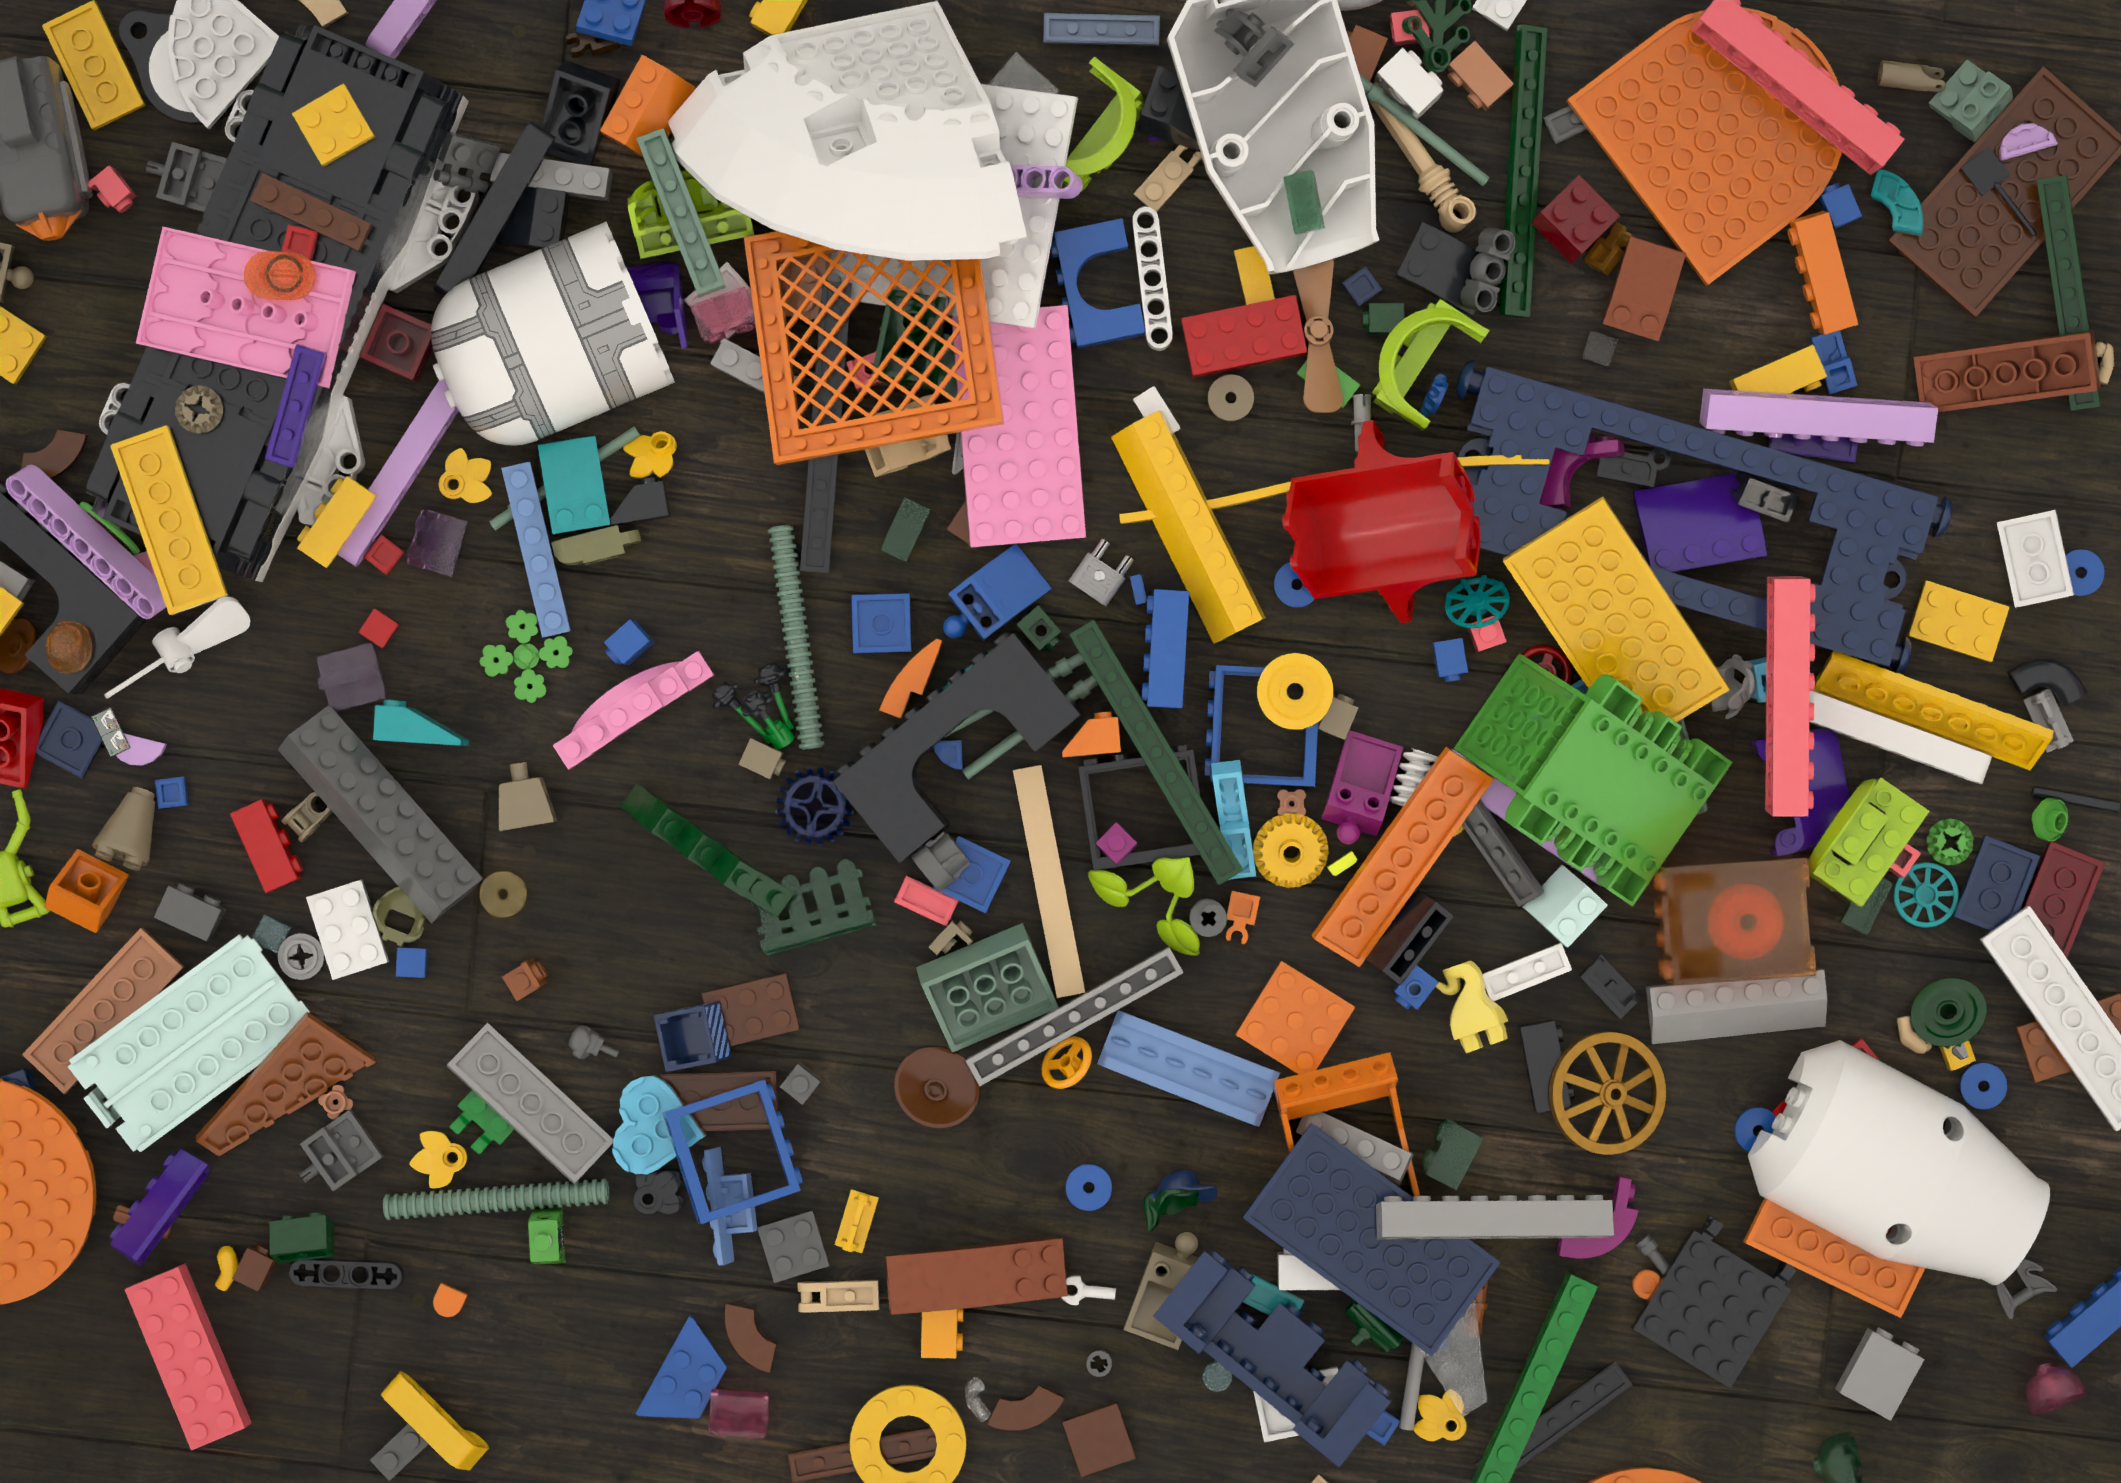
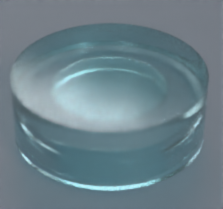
(1216, 1377)

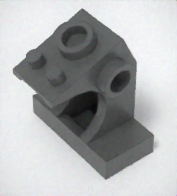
(1242, 33)

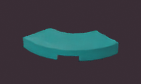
(1901, 202)

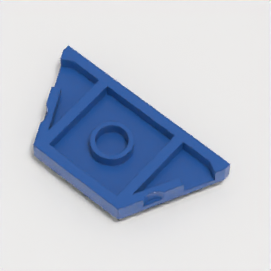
(685, 1377)

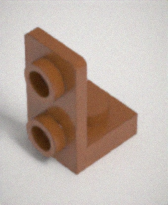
(526, 978)

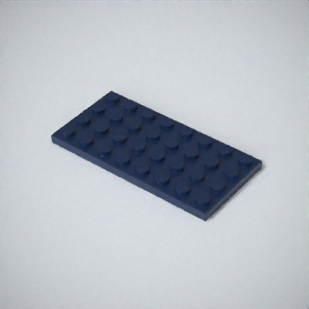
(1325, 1215)

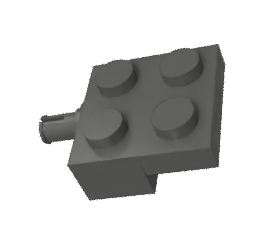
(187, 176)
(340, 1151)

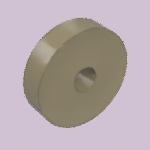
(1230, 411)

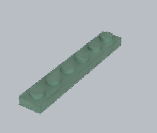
(681, 213)

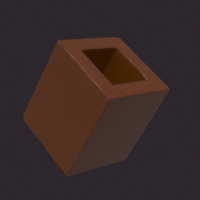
(255, 1267)

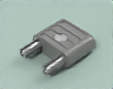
(1098, 578)

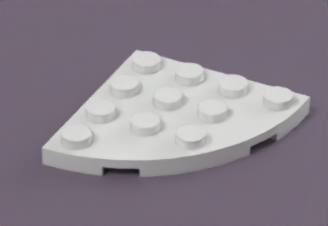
(216, 53)

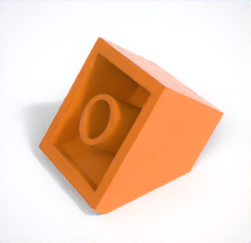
(1095, 737)
(85, 890)

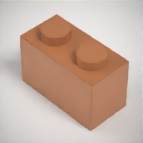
(1479, 76)

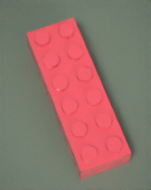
(188, 1356)

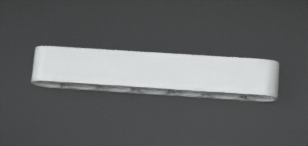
(1899, 738)

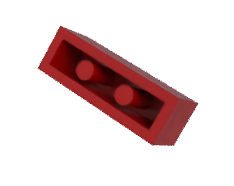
(267, 845)

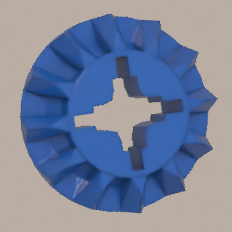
(1434, 395)

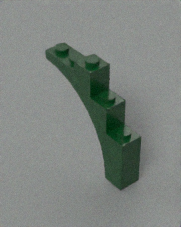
(705, 850)

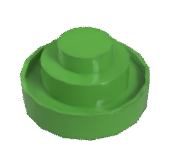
(2050, 819)

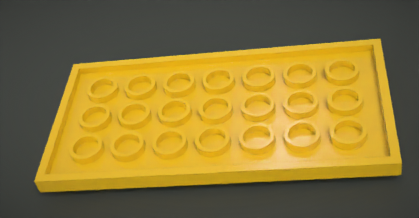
(1615, 613)

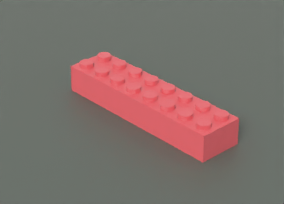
(1798, 84)
(1788, 696)

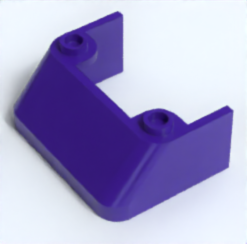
(662, 296)

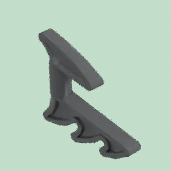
(2033, 1283)

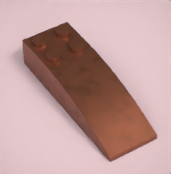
(2009, 372)
(976, 1275)

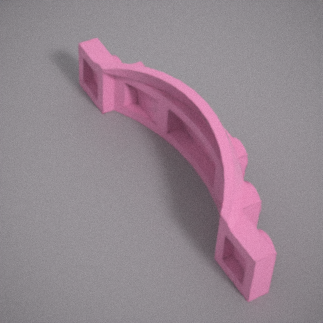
(630, 704)

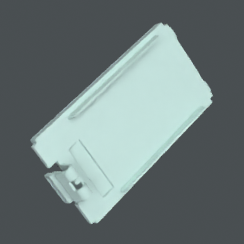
(188, 1043)

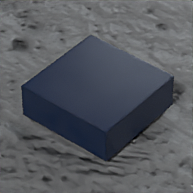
(1362, 286)

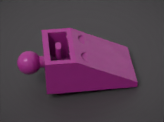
(1361, 786)

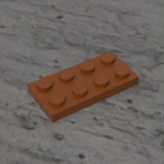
(2042, 1055)

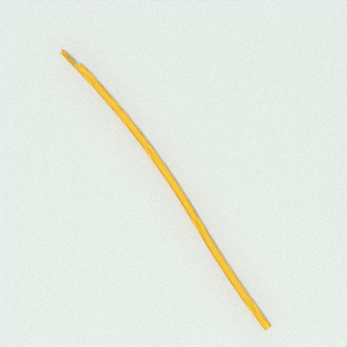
(1474, 461)

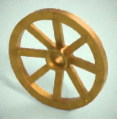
(1603, 1090)

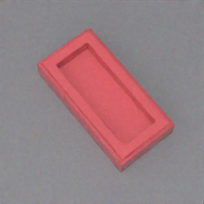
(926, 901)

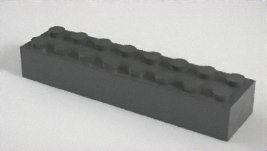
(380, 813)

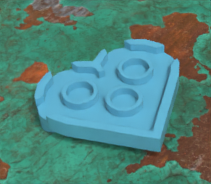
(643, 1138)

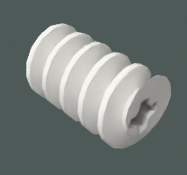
(1415, 771)

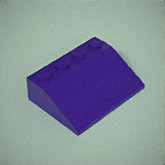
(1697, 525)

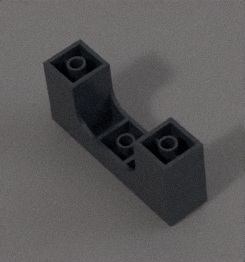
(79, 591)
(885, 779)

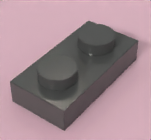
(398, 1452)

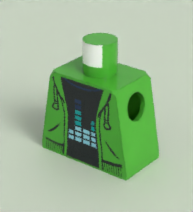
(546, 1236)

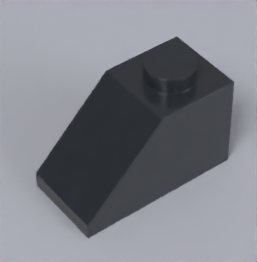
(643, 503)

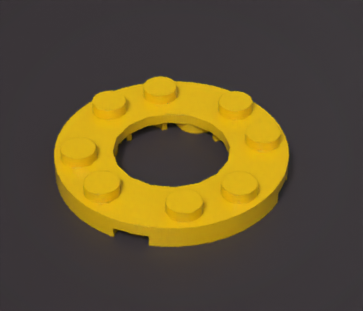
(916, 1402)

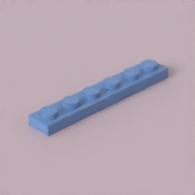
(536, 549)

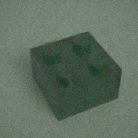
(1451, 1153)

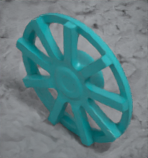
(1477, 602)
(1926, 895)

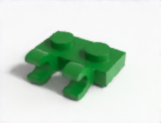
(490, 1121)

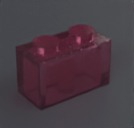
(724, 314)

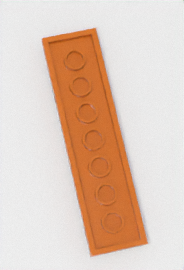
(1402, 856)

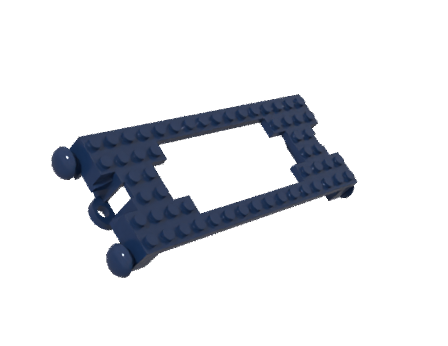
(1869, 516)

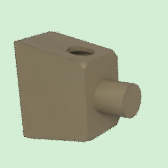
(524, 800)

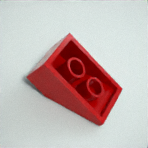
(19, 735)

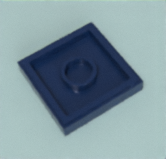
(69, 739)

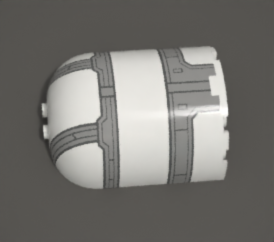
(546, 341)

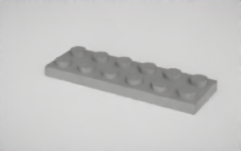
(530, 1103)

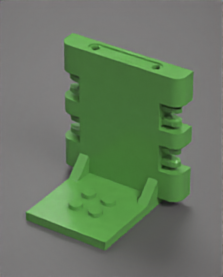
(1592, 772)

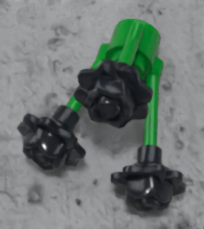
(756, 703)

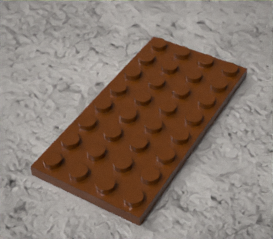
(1977, 241)

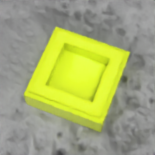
(1342, 863)

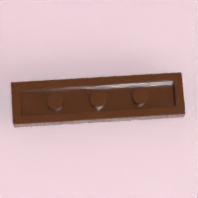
(311, 212)

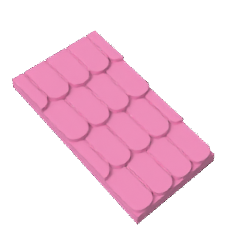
(207, 312)

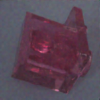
(739, 1413)

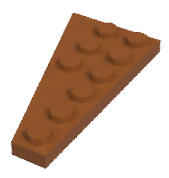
(288, 1078)

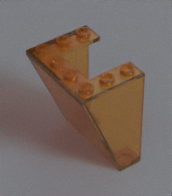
(1733, 921)

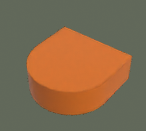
(448, 1300)

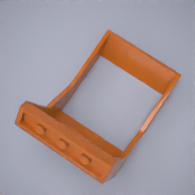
(1338, 1088)

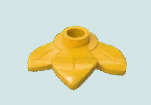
(650, 455)
(469, 475)
(435, 1160)
(1436, 1415)

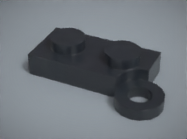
(1633, 468)

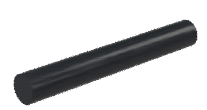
(2076, 799)

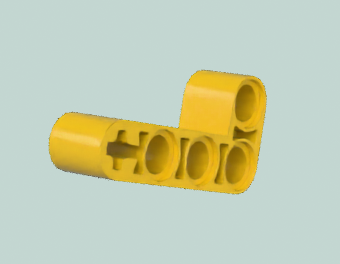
(433, 1423)

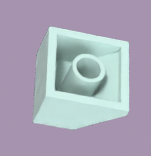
(1565, 906)

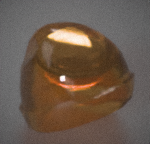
(68, 647)

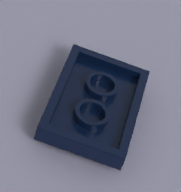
(1995, 884)

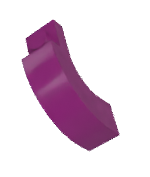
(1564, 464)
(1623, 1221)

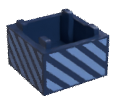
(692, 1036)

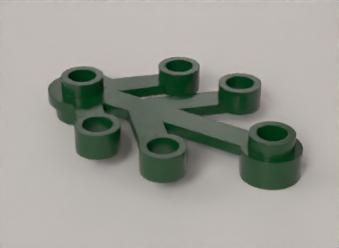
(1438, 24)

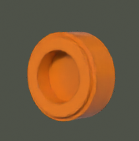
(1645, 1282)

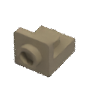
(945, 939)

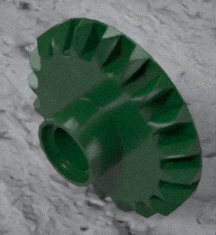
(1947, 998)

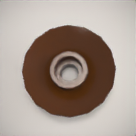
(14, 644)

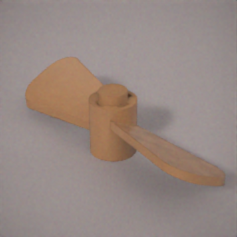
(1322, 384)

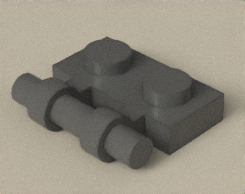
(467, 153)

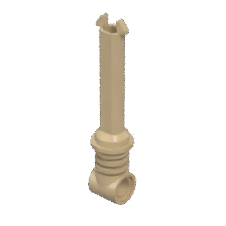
(1432, 177)

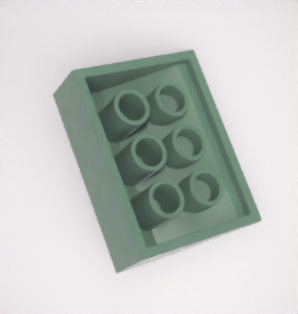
(987, 987)

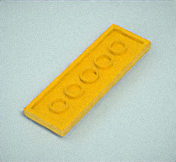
(169, 520)

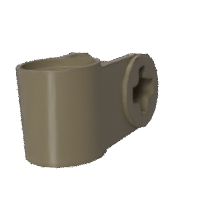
(306, 817)

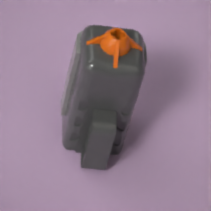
(40, 149)

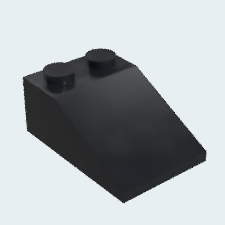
(577, 111)
(1166, 111)
(536, 220)
(1438, 266)

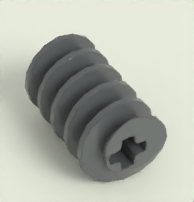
(1219, 916)

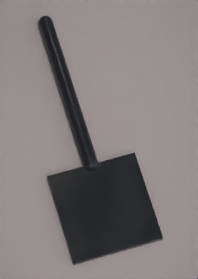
(1987, 172)

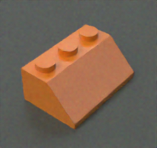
(645, 104)

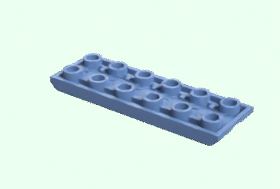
(1188, 1068)

